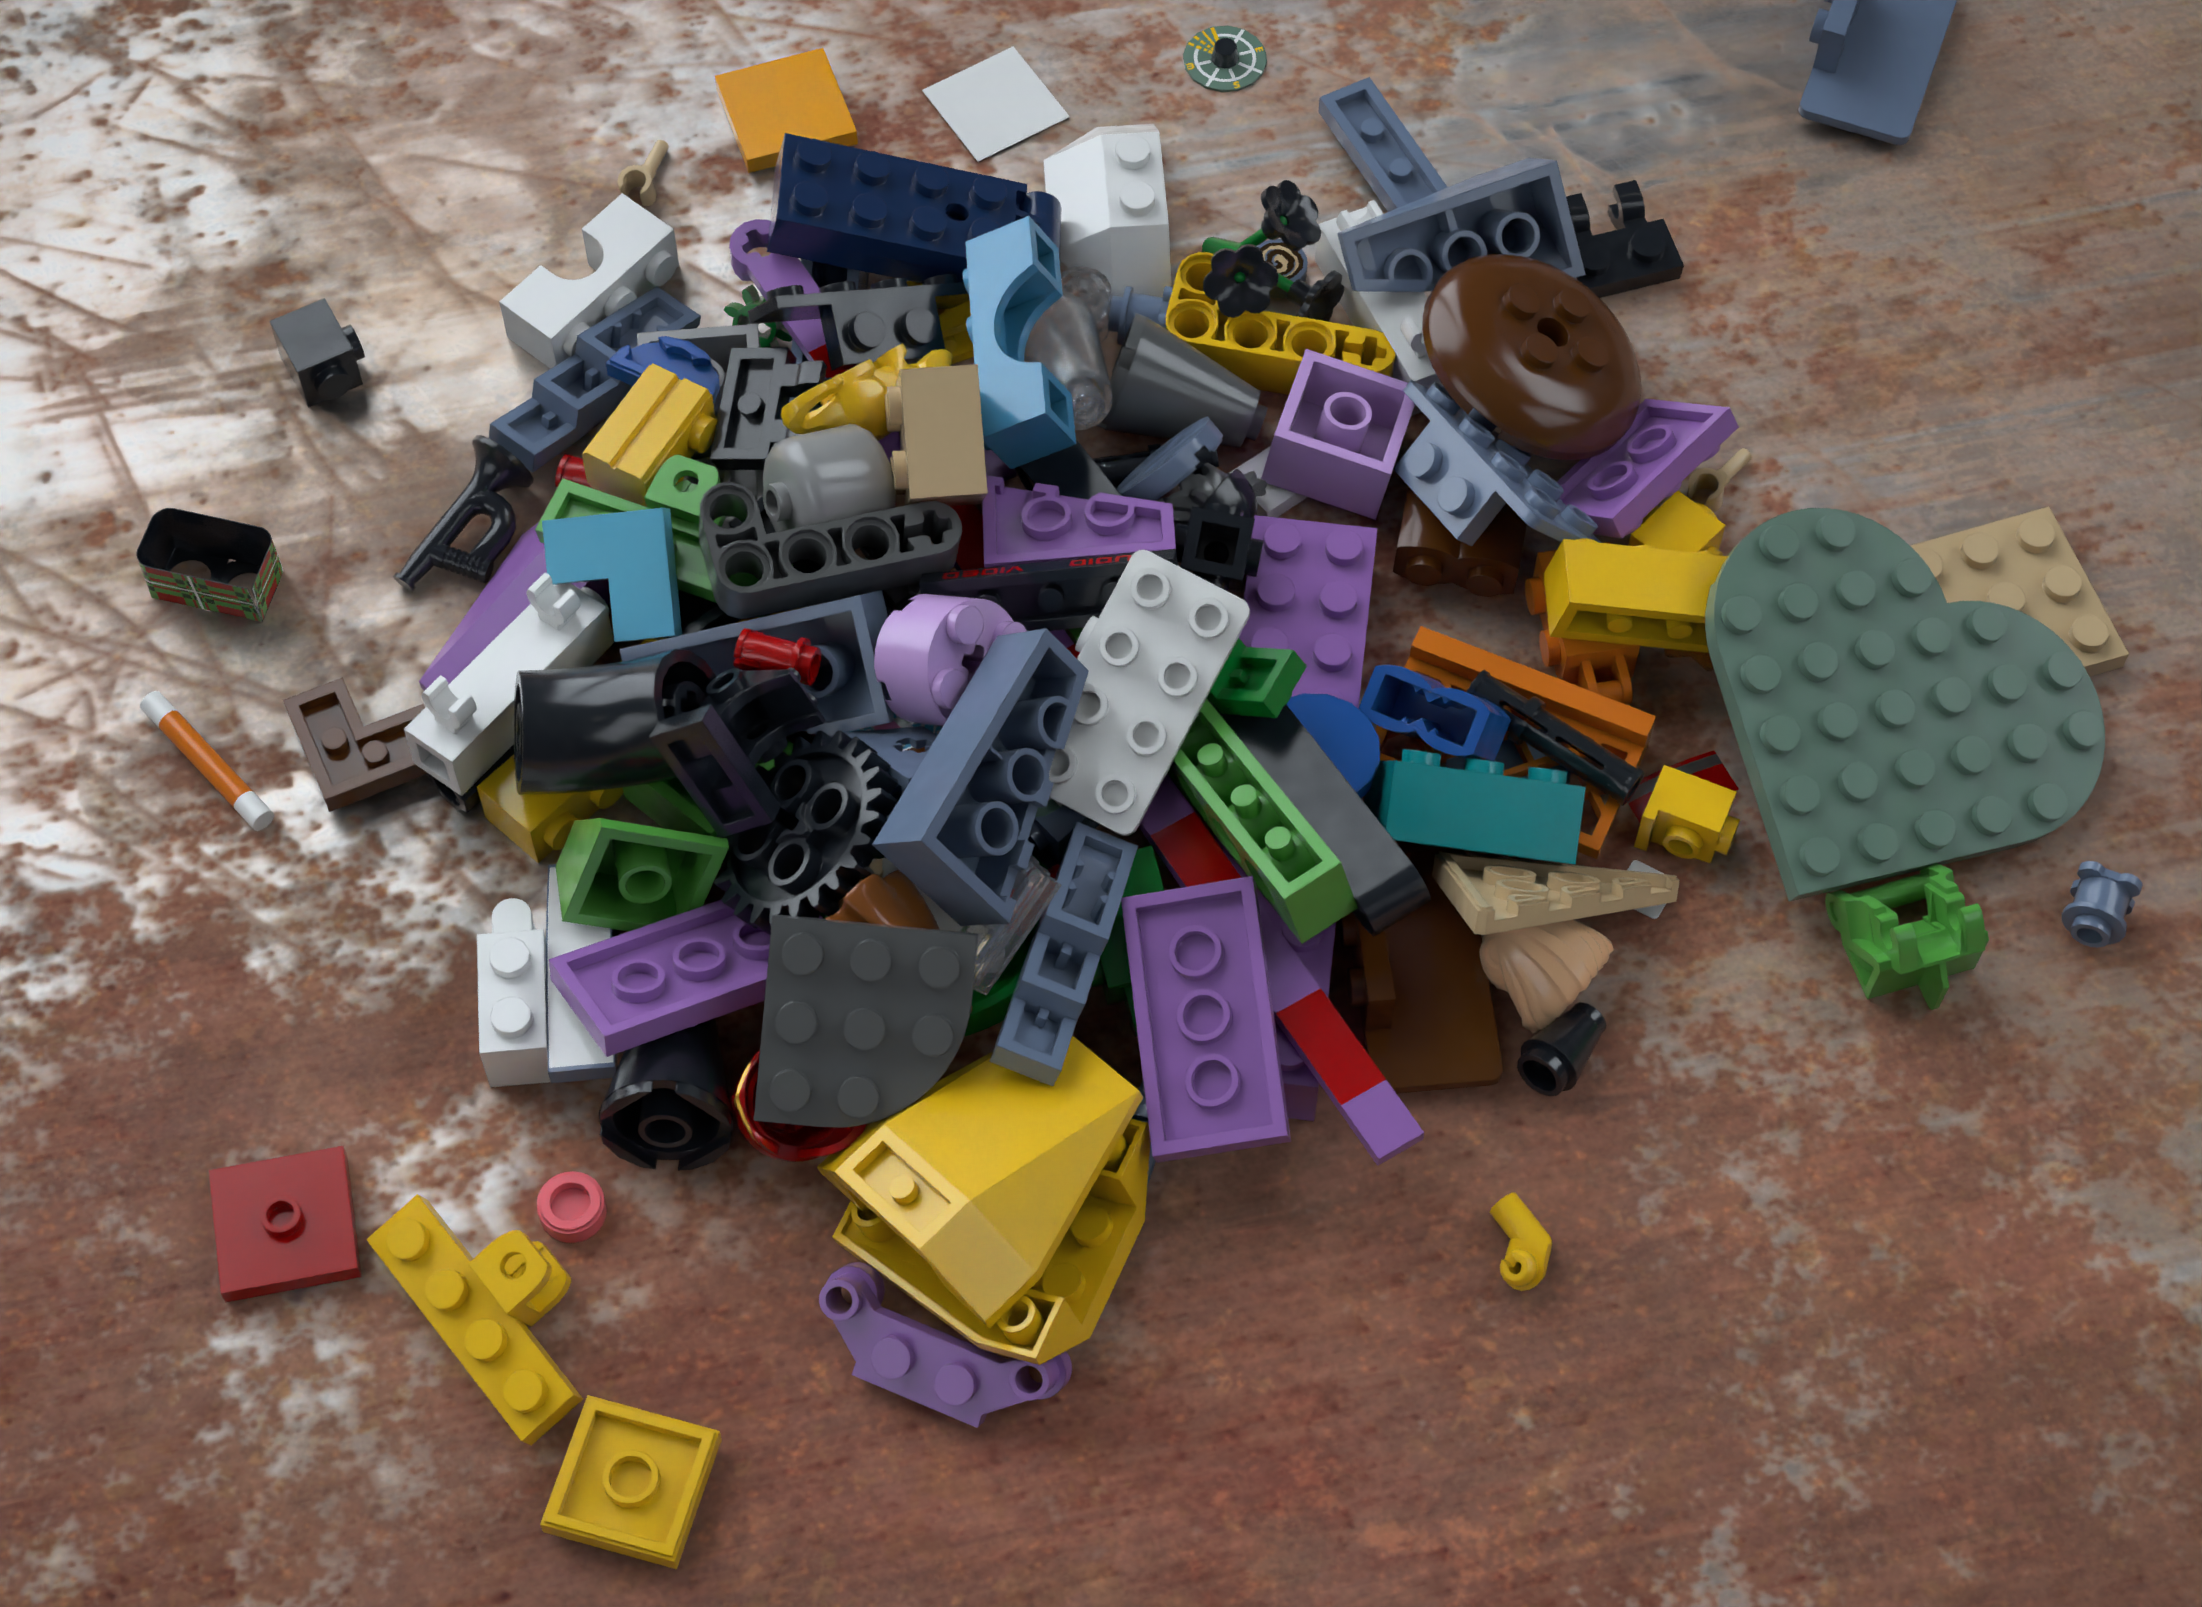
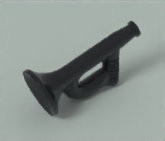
(493, 472)

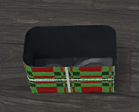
(185, 536)

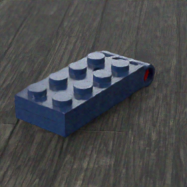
(890, 210)

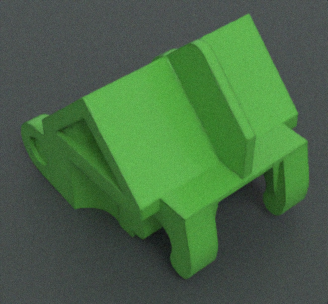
(1915, 953)

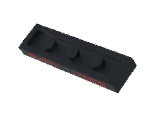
(1041, 593)

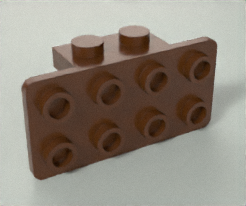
(1424, 995)

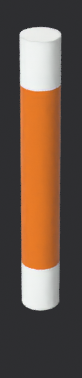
(207, 760)

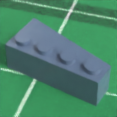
(979, 787)

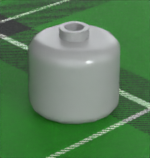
(826, 477)

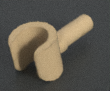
(643, 175)
(1717, 479)

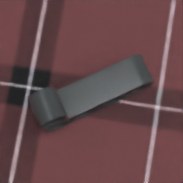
(826, 543)

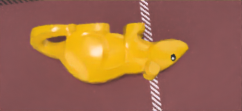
(856, 394)

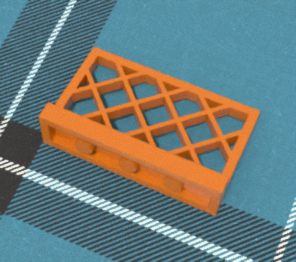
(1605, 720)

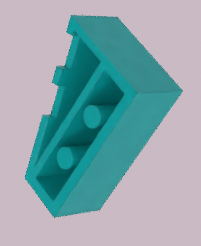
(1478, 807)

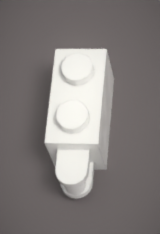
(512, 997)

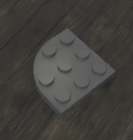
(858, 1018)

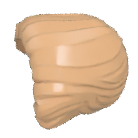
(1544, 967)

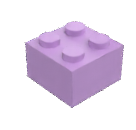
(1339, 434)

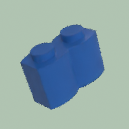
(1431, 712)

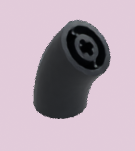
(595, 722)

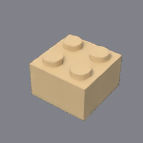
(938, 434)

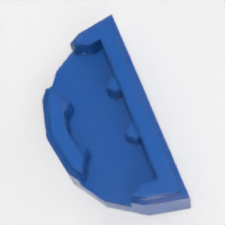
(671, 354)
(1342, 734)

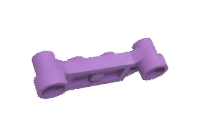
(926, 1361)

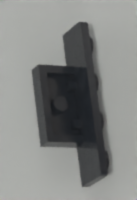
(869, 321)

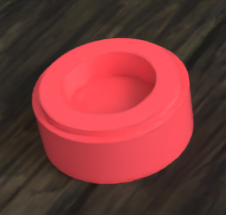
(571, 1207)

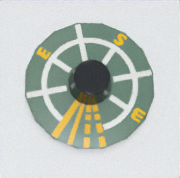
(1224, 58)

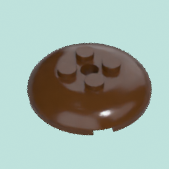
(1533, 355)

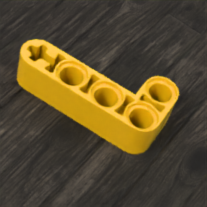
(1264, 345)

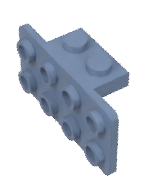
(1874, 64)
(1471, 474)

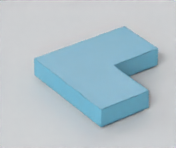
(635, 557)

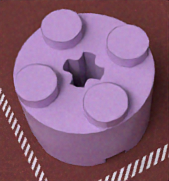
(934, 651)

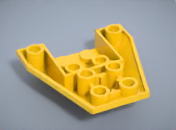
(989, 1170)
(1074, 1286)

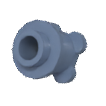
(1124, 309)
(2100, 905)

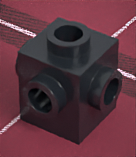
(1224, 527)

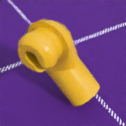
(1528, 1244)

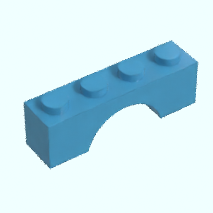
(1010, 284)

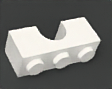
(630, 257)

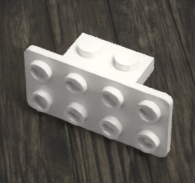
(1146, 681)

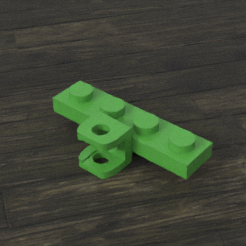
(684, 504)

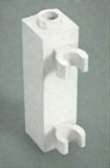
(1392, 313)
(473, 716)

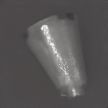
(1071, 349)

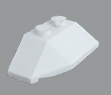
(1114, 207)

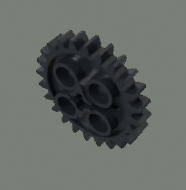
(822, 837)

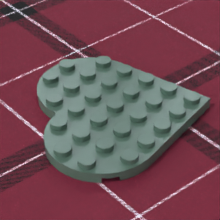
(1885, 715)

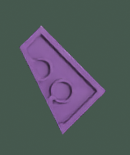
(1053, 527)

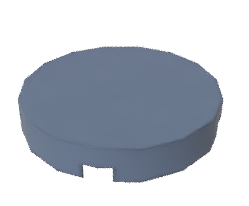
(1171, 462)

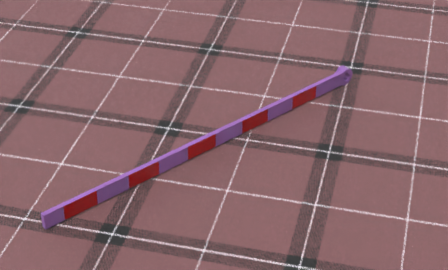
(1170, 822)

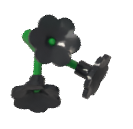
(1243, 279)

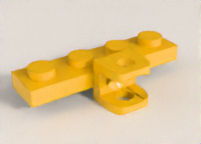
(482, 1310)

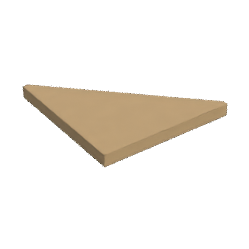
(1520, 894)

